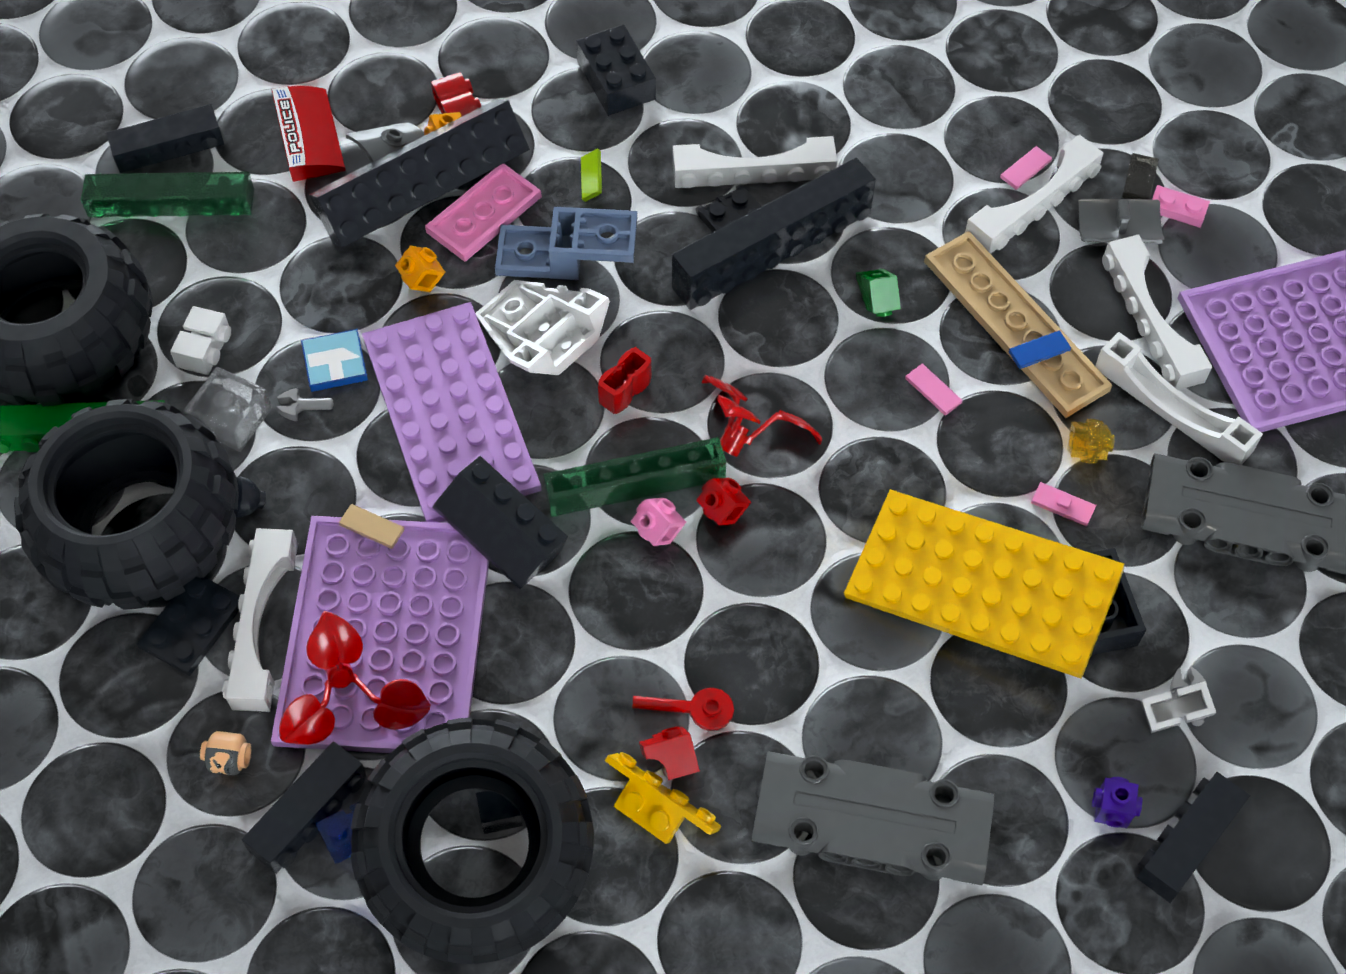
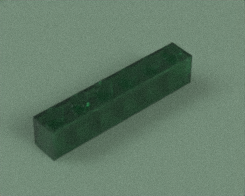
(167, 194)
(634, 476)

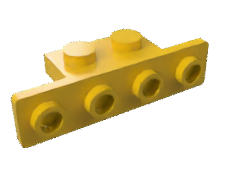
(655, 805)

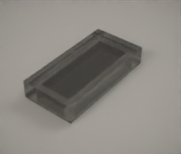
(1140, 177)

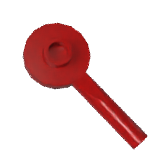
(709, 707)

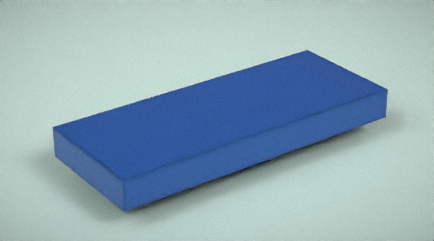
(1039, 349)

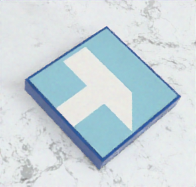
(334, 360)

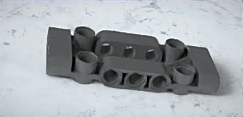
(1246, 513)
(874, 818)

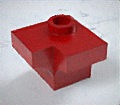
(673, 750)

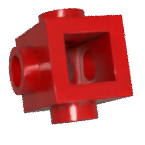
(723, 500)

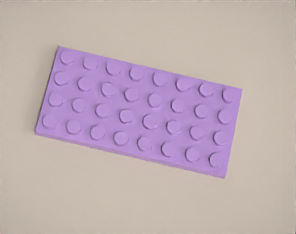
(447, 402)

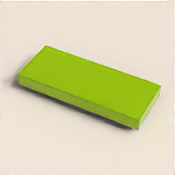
(591, 175)

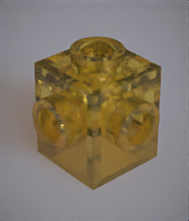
(1090, 441)

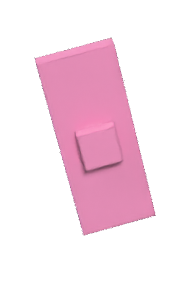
(1026, 167)
(933, 389)
(1063, 504)

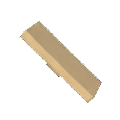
(371, 526)

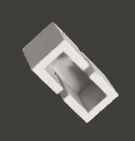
(202, 346)
(1191, 703)

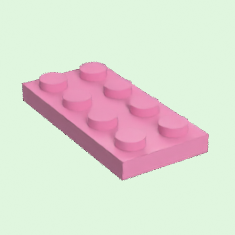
(482, 210)

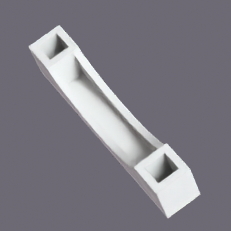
(702, 168)
(997, 225)
(1180, 361)
(1223, 436)
(271, 556)

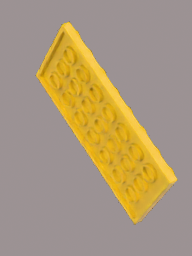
(985, 582)

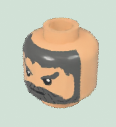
(226, 753)

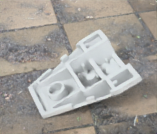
(544, 326)

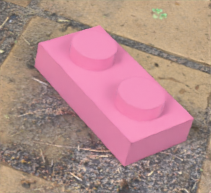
(1181, 206)

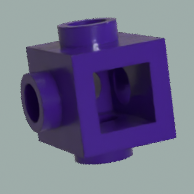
(1116, 802)

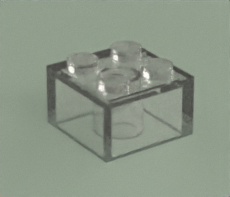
(230, 407)

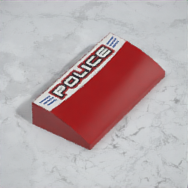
(308, 131)

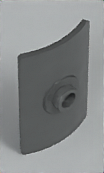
(385, 139)
(1119, 218)

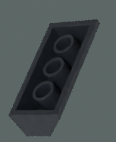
(500, 522)

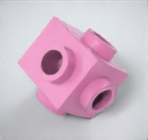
(658, 521)

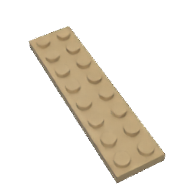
(1014, 319)

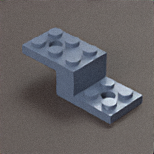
(568, 241)

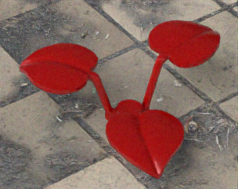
(735, 433)
(333, 647)

